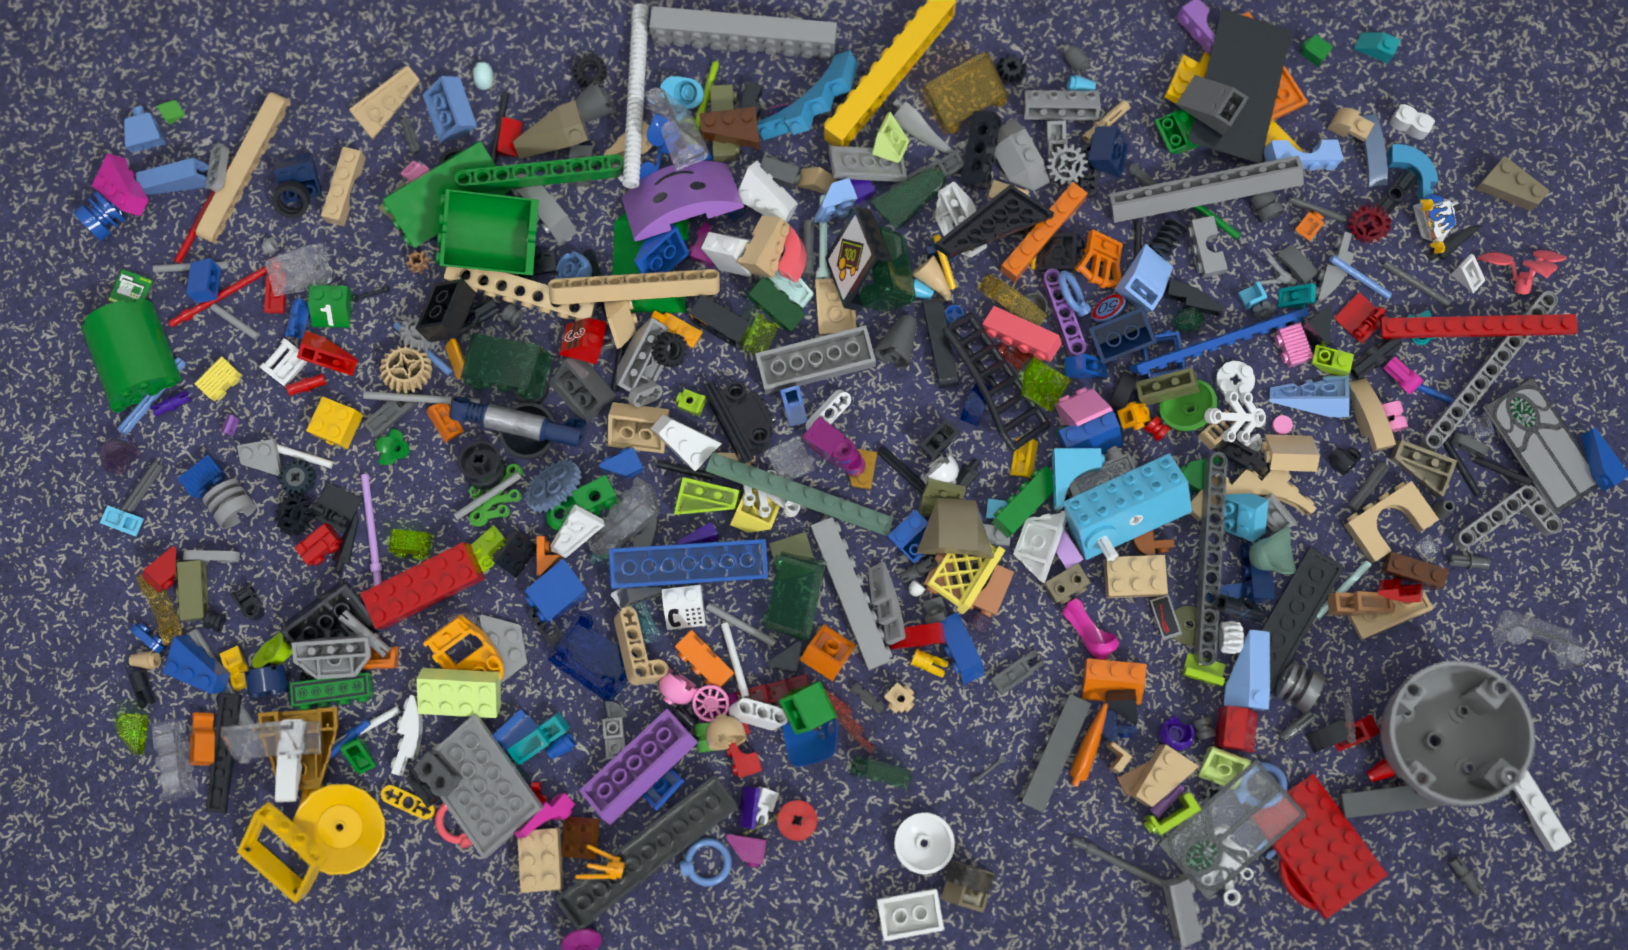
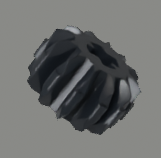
(1017, 73)

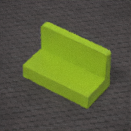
(1209, 674)

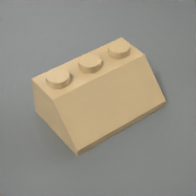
(631, 427)

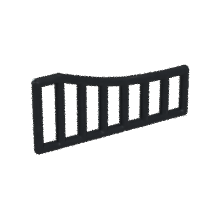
(987, 394)

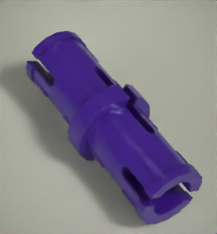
(171, 403)

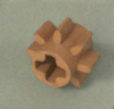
(418, 266)

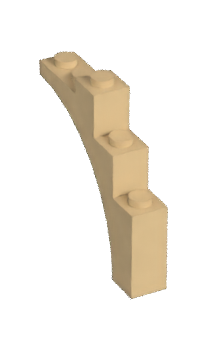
(1249, 482)

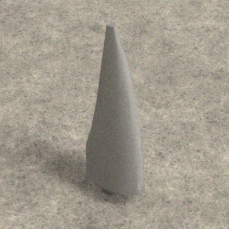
(914, 124)

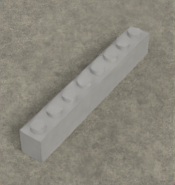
(850, 593)

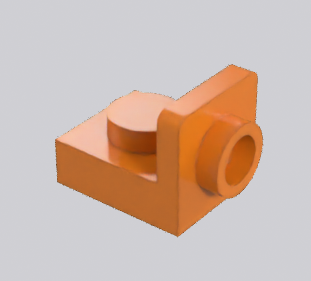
(1310, 225)

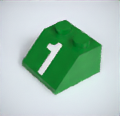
(330, 306)

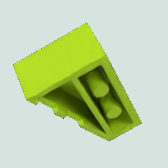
(701, 496)

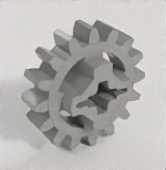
(1077, 158)
(413, 337)

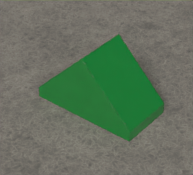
(358, 755)

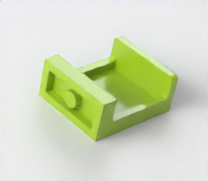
(1189, 808)

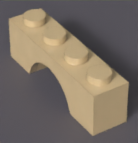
(337, 201)

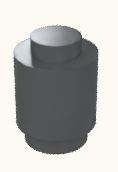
(1076, 59)

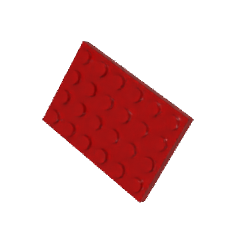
(1326, 851)

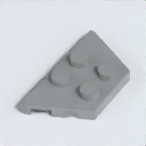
(508, 641)

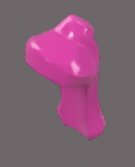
(1096, 641)

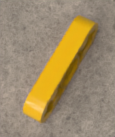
(397, 791)

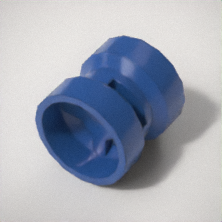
(953, 312)

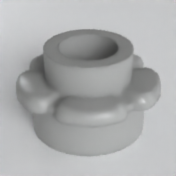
(268, 247)
(1113, 453)

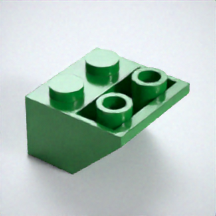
(1176, 131)
(807, 707)

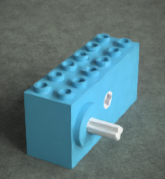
(1127, 507)

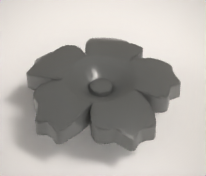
(1263, 310)

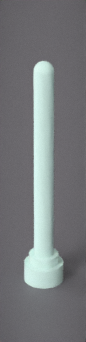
(823, 271)

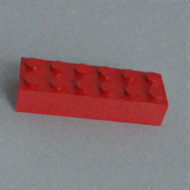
(422, 586)

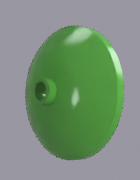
(1177, 414)

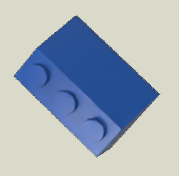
(1097, 433)

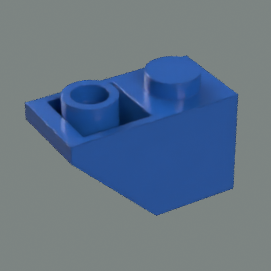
(624, 464)

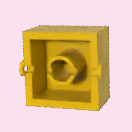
(334, 423)

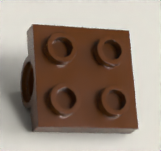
(577, 835)

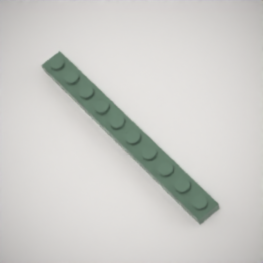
(799, 494)

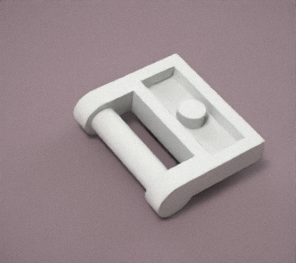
(288, 366)

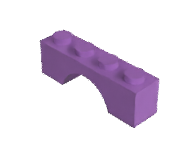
(1194, 19)

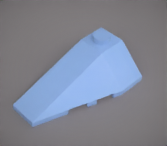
(1322, 397)
(1250, 676)

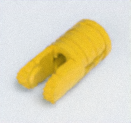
(925, 660)

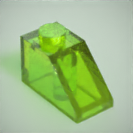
(133, 731)

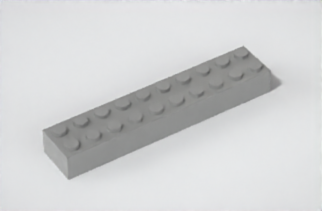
(743, 32)

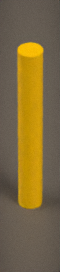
(945, 265)

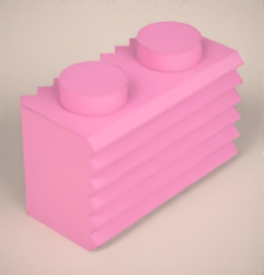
(1293, 345)

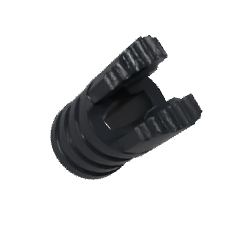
(142, 688)

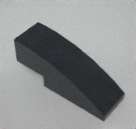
(751, 97)
(1193, 298)

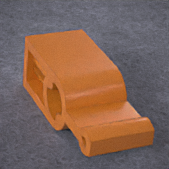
(202, 739)

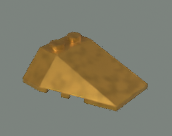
(313, 765)

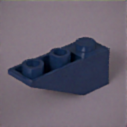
(1257, 583)

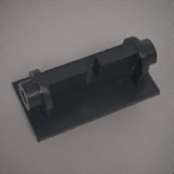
(421, 789)

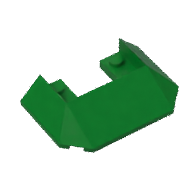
(624, 254)

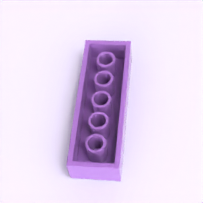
(638, 766)

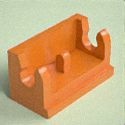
(390, 660)

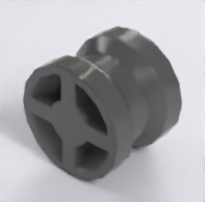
(512, 315)

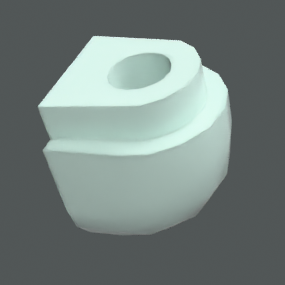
(483, 75)

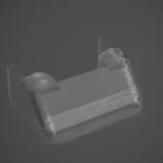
(272, 739)

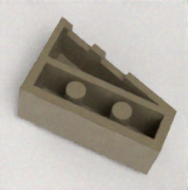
(1513, 185)
(1424, 466)

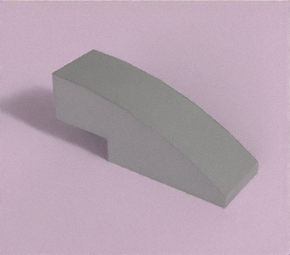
(1056, 137)

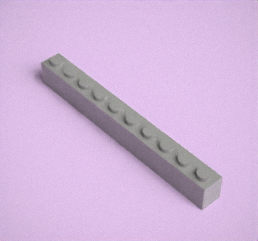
(1207, 189)

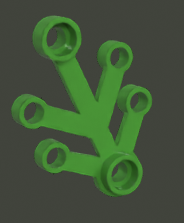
(484, 511)

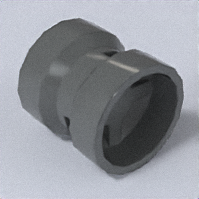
(1204, 728)

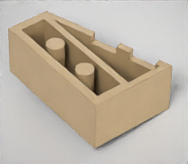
(766, 247)
(1162, 775)

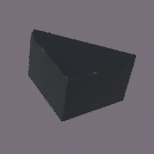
(1124, 703)

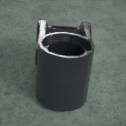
(247, 599)

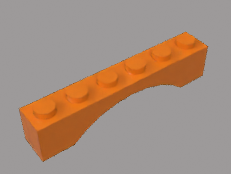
(1037, 238)

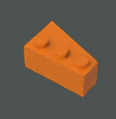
(704, 660)

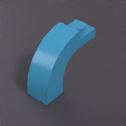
(1417, 162)

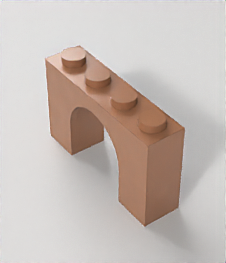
(989, 598)

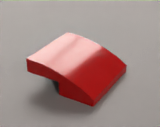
(1396, 591)

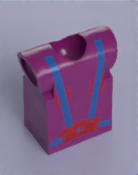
(834, 447)

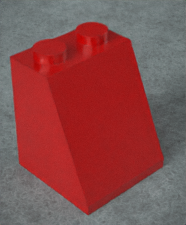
(1236, 729)

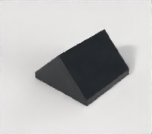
(1319, 327)
(788, 659)

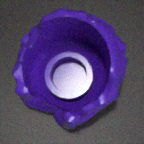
(1176, 734)

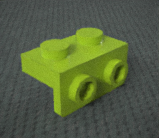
(486, 546)

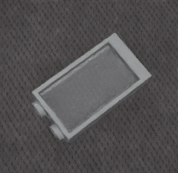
(1110, 470)

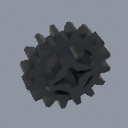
(293, 514)

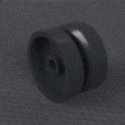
(482, 465)

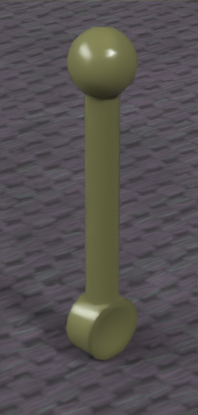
(773, 818)

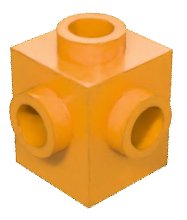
(1134, 416)

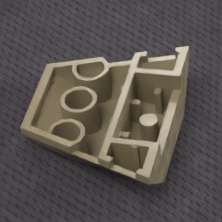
(955, 529)

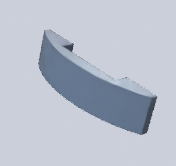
(1375, 154)

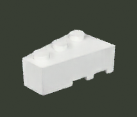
(764, 195)

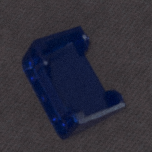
(590, 658)

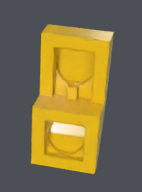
(235, 663)

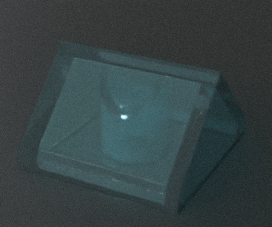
(648, 626)

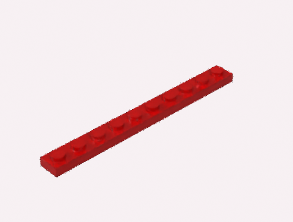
(1478, 326)

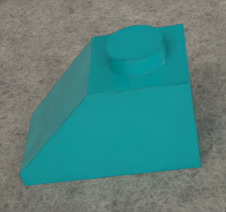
(1377, 45)

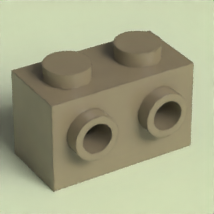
(1067, 583)

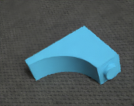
(1071, 464)

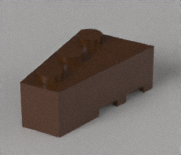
(731, 126)

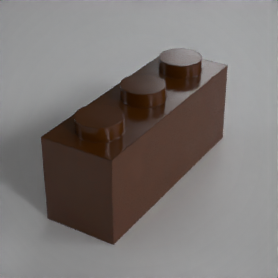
(1414, 571)

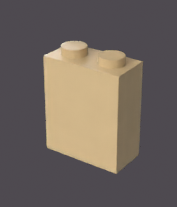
(1290, 453)

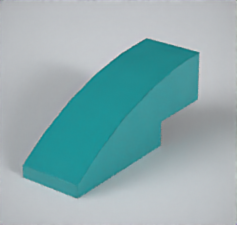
(538, 738)

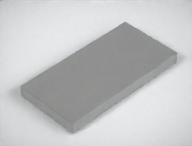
(860, 164)

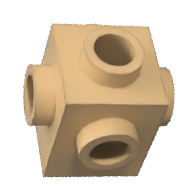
(896, 691)

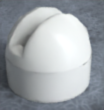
(916, 588)

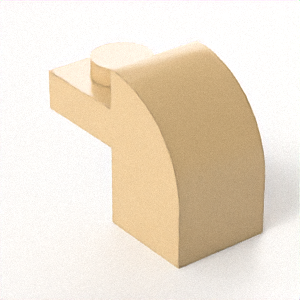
(1349, 121)

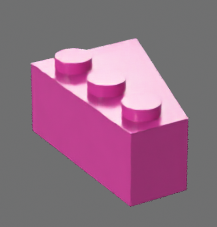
(119, 186)

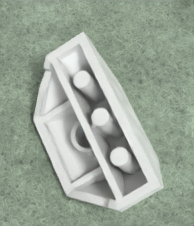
(954, 208)

